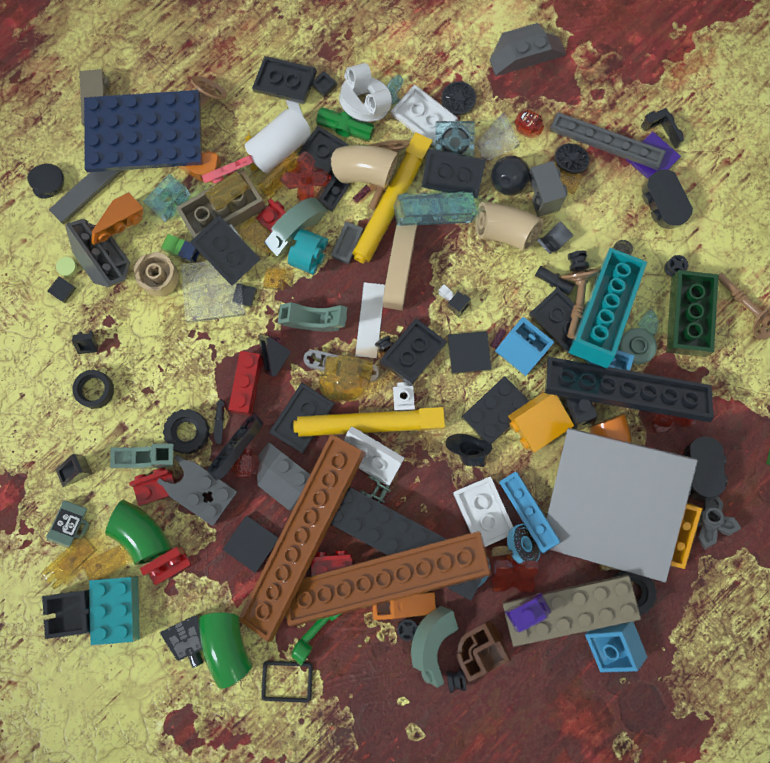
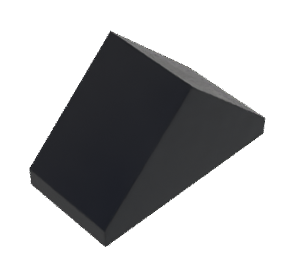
(273, 355)
(73, 470)

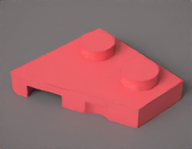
(217, 175)

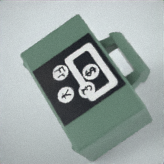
(67, 524)

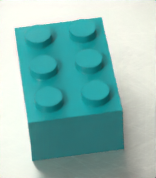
(114, 610)

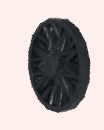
(458, 98)
(571, 158)

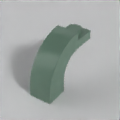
(300, 216)
(312, 319)
(142, 457)
(426, 642)

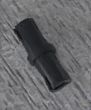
(554, 280)

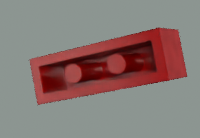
(245, 383)

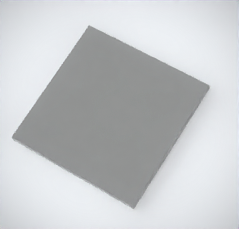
(619, 503)

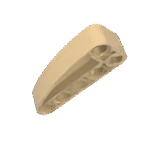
(399, 267)

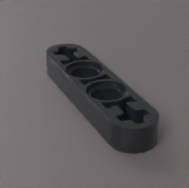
(235, 447)

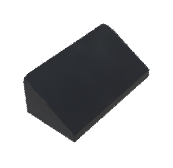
(332, 193)

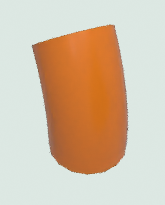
(614, 427)

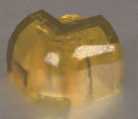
(345, 378)

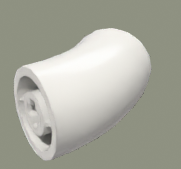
(278, 140)

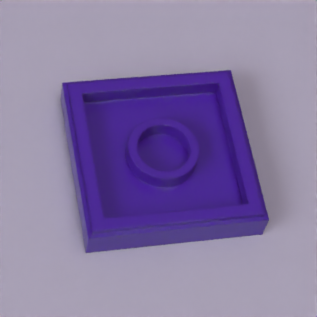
(669, 159)

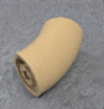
(364, 164)
(507, 225)

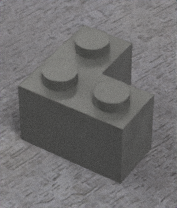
(548, 188)

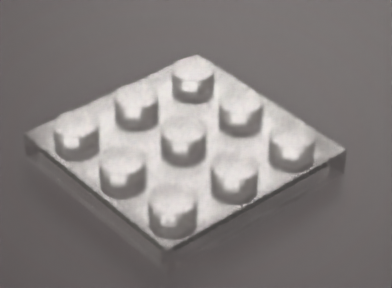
(209, 294)

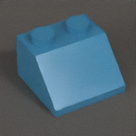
(617, 648)

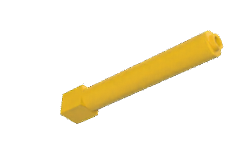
(414, 159)
(422, 420)

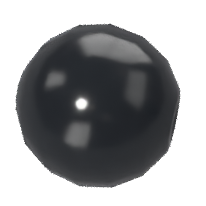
(510, 175)

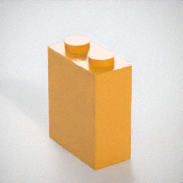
(540, 421)

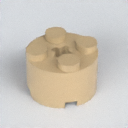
(159, 264)

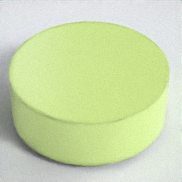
(66, 266)

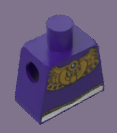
(528, 612)

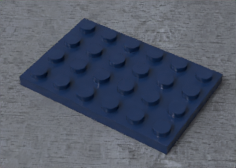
(142, 131)

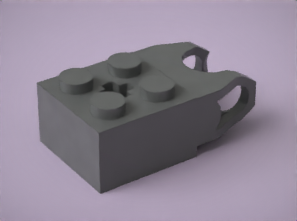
(192, 488)

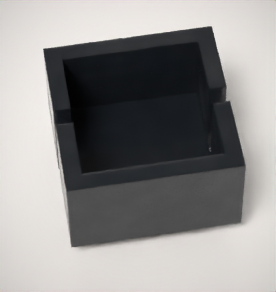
(71, 613)

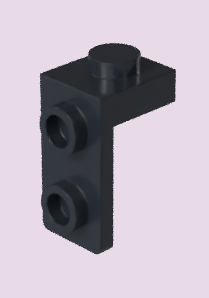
(668, 123)

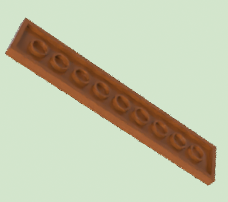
(301, 537)
(390, 578)

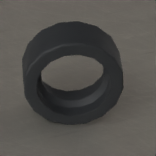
(78, 385)

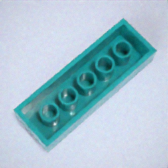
(608, 308)

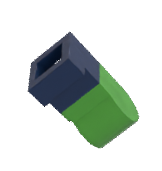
(180, 249)

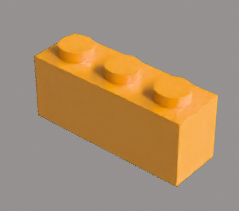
(686, 535)

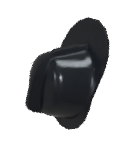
(470, 449)

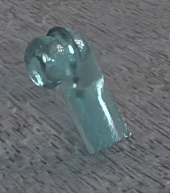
(394, 86)

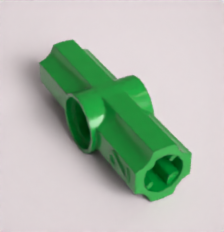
(345, 124)

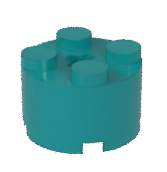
(307, 251)

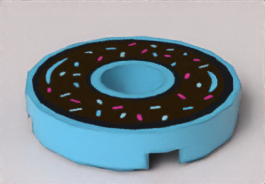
(516, 537)

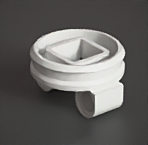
(360, 82)

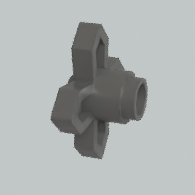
(714, 521)

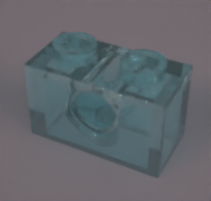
(167, 188)

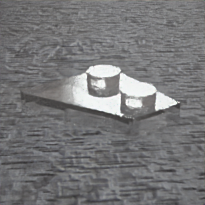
(498, 139)

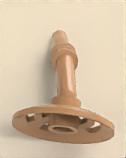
(208, 89)
(391, 145)
(580, 278)
(762, 316)

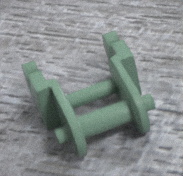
(385, 489)

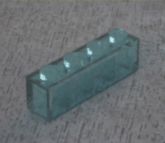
(434, 208)

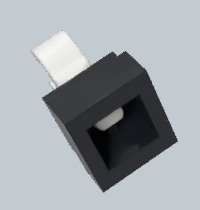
(457, 303)

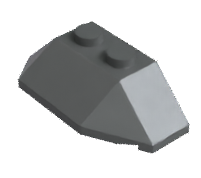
(525, 48)
(103, 261)
(280, 476)

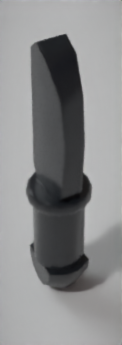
(218, 427)

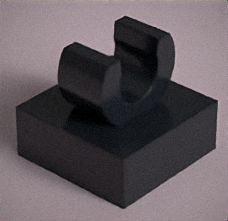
(85, 343)

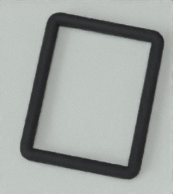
(283, 699)

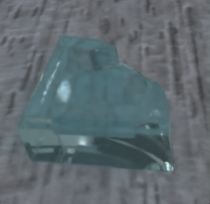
(649, 322)

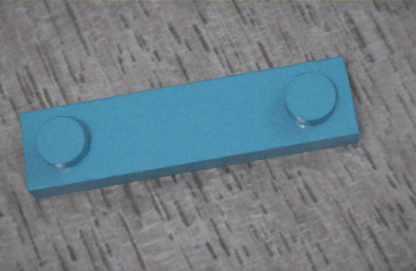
(530, 512)

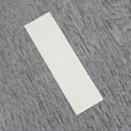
(370, 320)

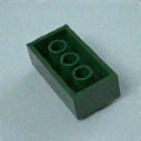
(692, 313)

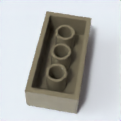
(199, 211)

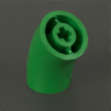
(137, 533)
(224, 648)

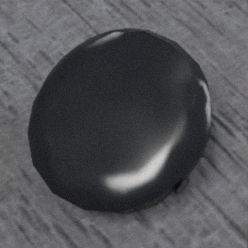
(46, 180)

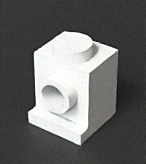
(406, 404)

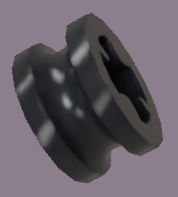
(384, 344)

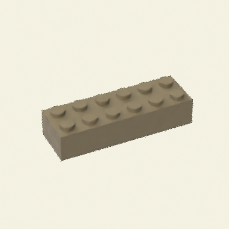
(580, 609)

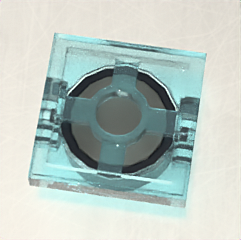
(456, 137)

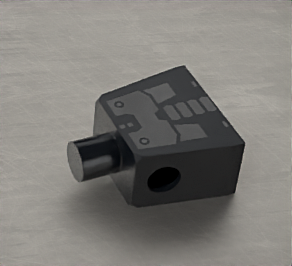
(580, 412)
(185, 640)

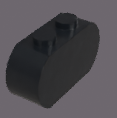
(666, 199)
(709, 474)

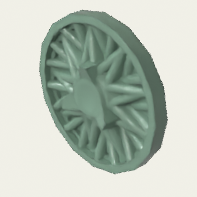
(638, 343)

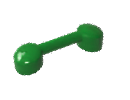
(302, 648)

